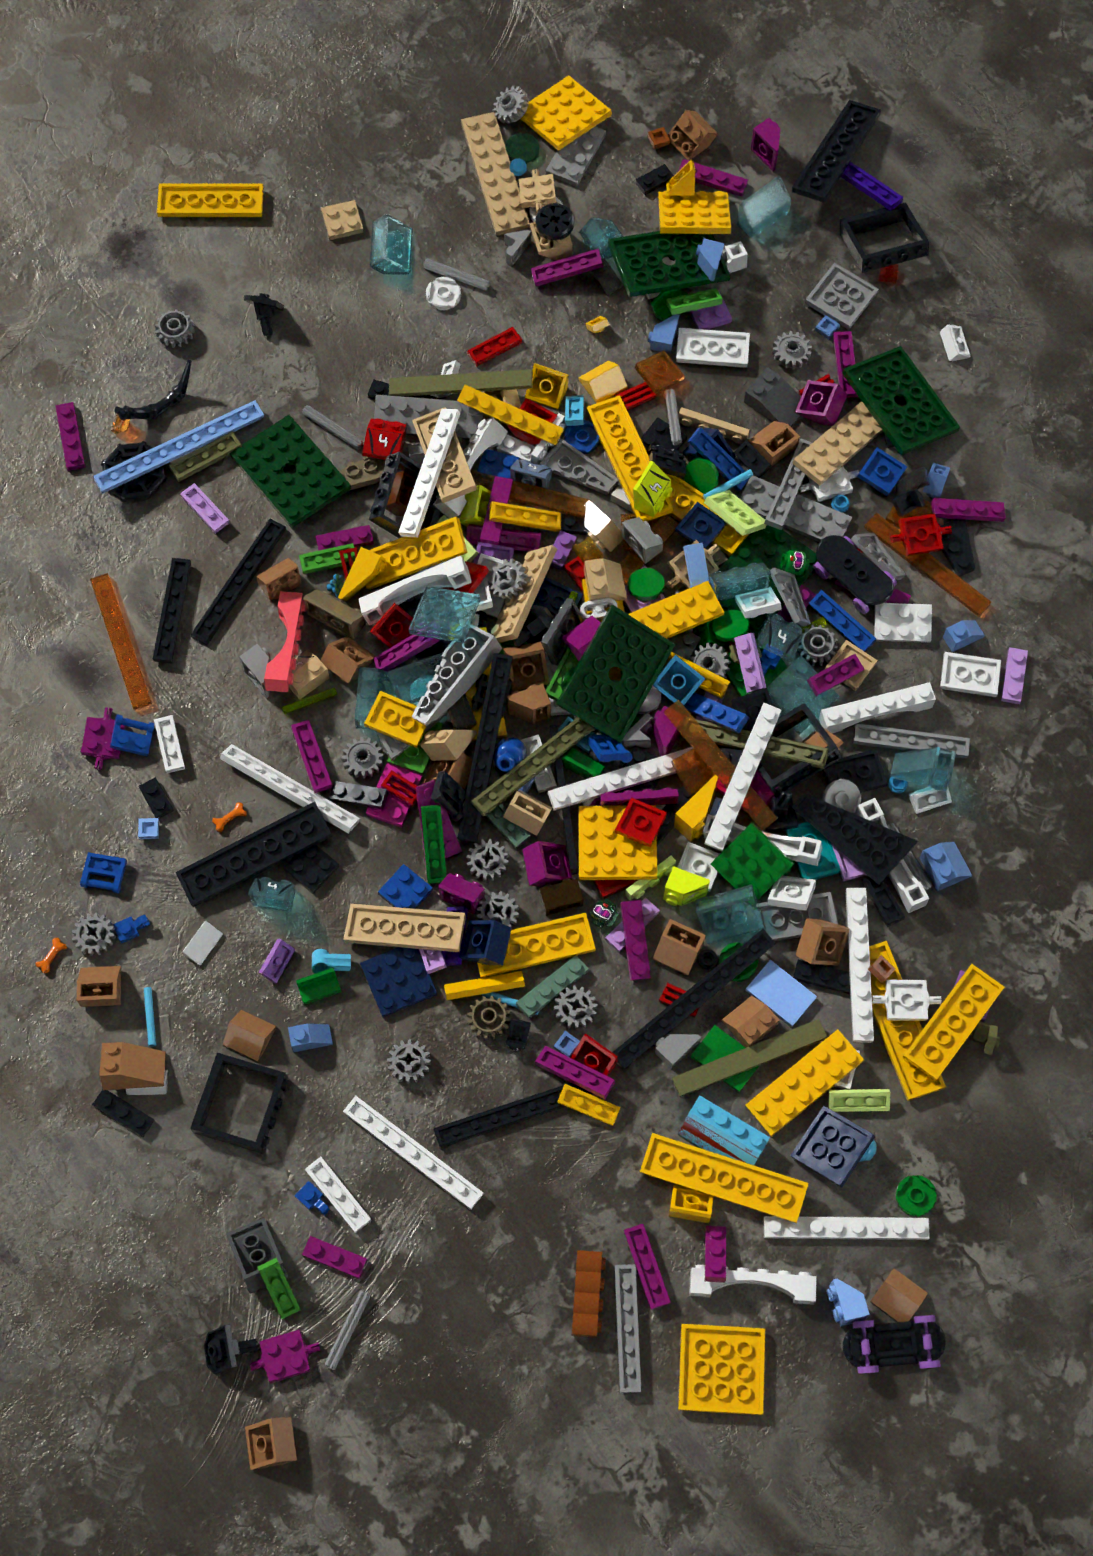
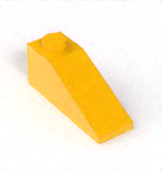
(364, 569)

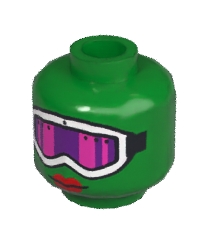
(794, 562)

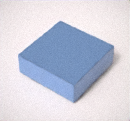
(827, 327)
(566, 1044)

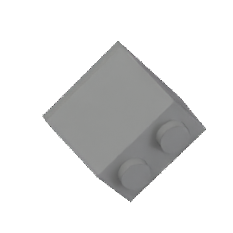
(641, 539)
(254, 666)

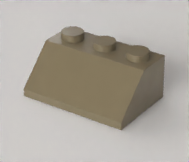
(334, 613)

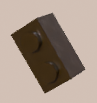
(561, 896)

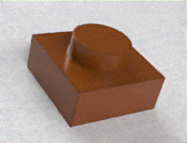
(658, 138)
(881, 969)

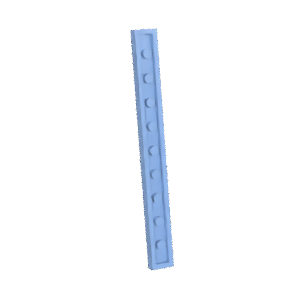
(178, 447)

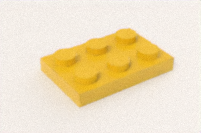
(394, 718)

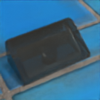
(462, 715)

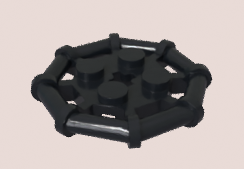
(138, 482)

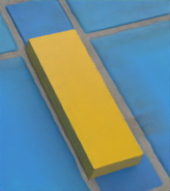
(588, 1104)

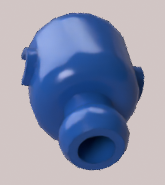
(509, 753)

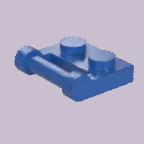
(131, 741)
(605, 750)
(103, 866)

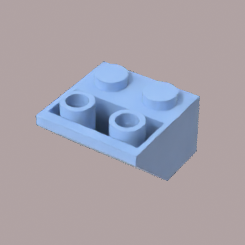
(848, 1303)

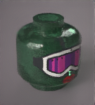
(604, 913)

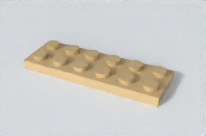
(838, 444)
(455, 474)
(517, 609)
(405, 927)

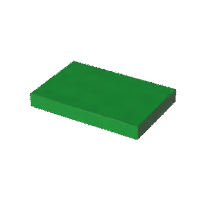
(718, 1045)

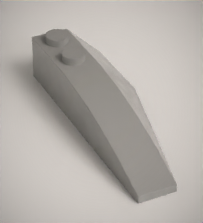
(457, 672)

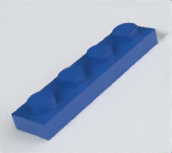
(711, 450)
(842, 621)
(716, 713)

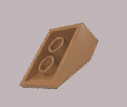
(131, 1066)

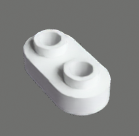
(597, 608)

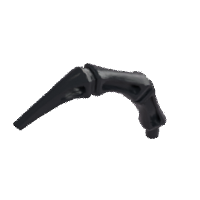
(154, 410)

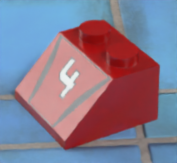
(384, 438)

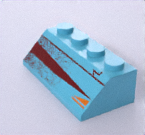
(722, 1132)

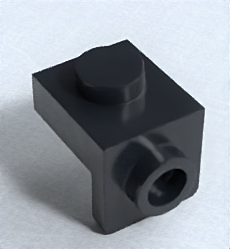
(908, 501)
(518, 1034)

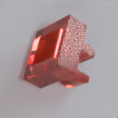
(888, 273)

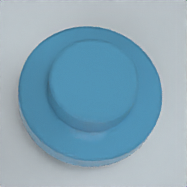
(518, 167)
(840, 503)
(897, 786)

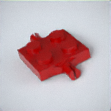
(920, 534)

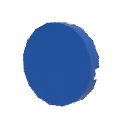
(582, 437)

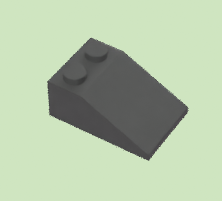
(773, 398)
(253, 1247)

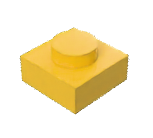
(597, 325)

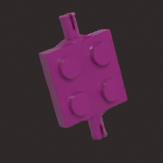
(98, 738)
(284, 1356)

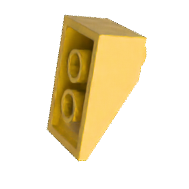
(693, 815)

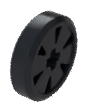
(549, 229)

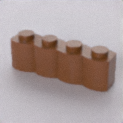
(586, 1295)

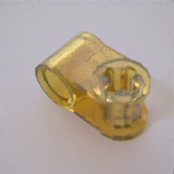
(587, 550)

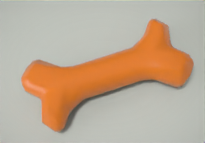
(221, 822)
(45, 963)

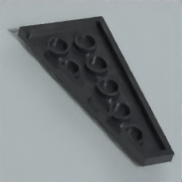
(864, 842)

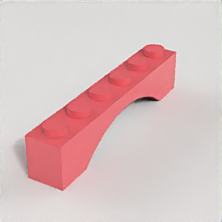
(279, 670)

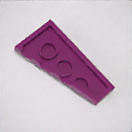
(451, 842)

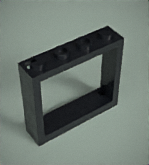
(880, 218)
(382, 494)
(802, 770)
(269, 1120)

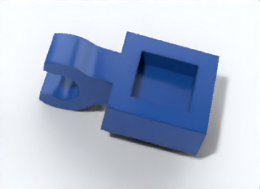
(769, 660)
(128, 928)
(311, 1197)

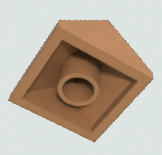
(248, 1035)
(898, 1297)

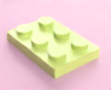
(735, 512)

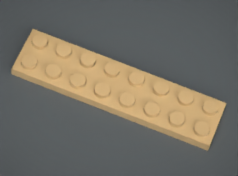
(494, 174)

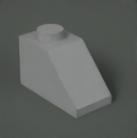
(675, 1047)

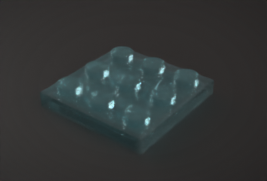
(444, 614)
(792, 690)

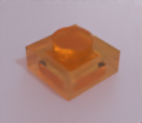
(120, 425)

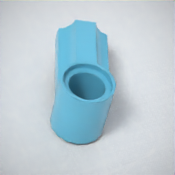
(323, 960)

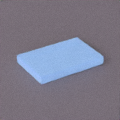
(781, 993)

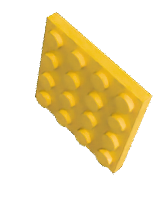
(564, 113)
(694, 214)
(608, 854)
(721, 1369)

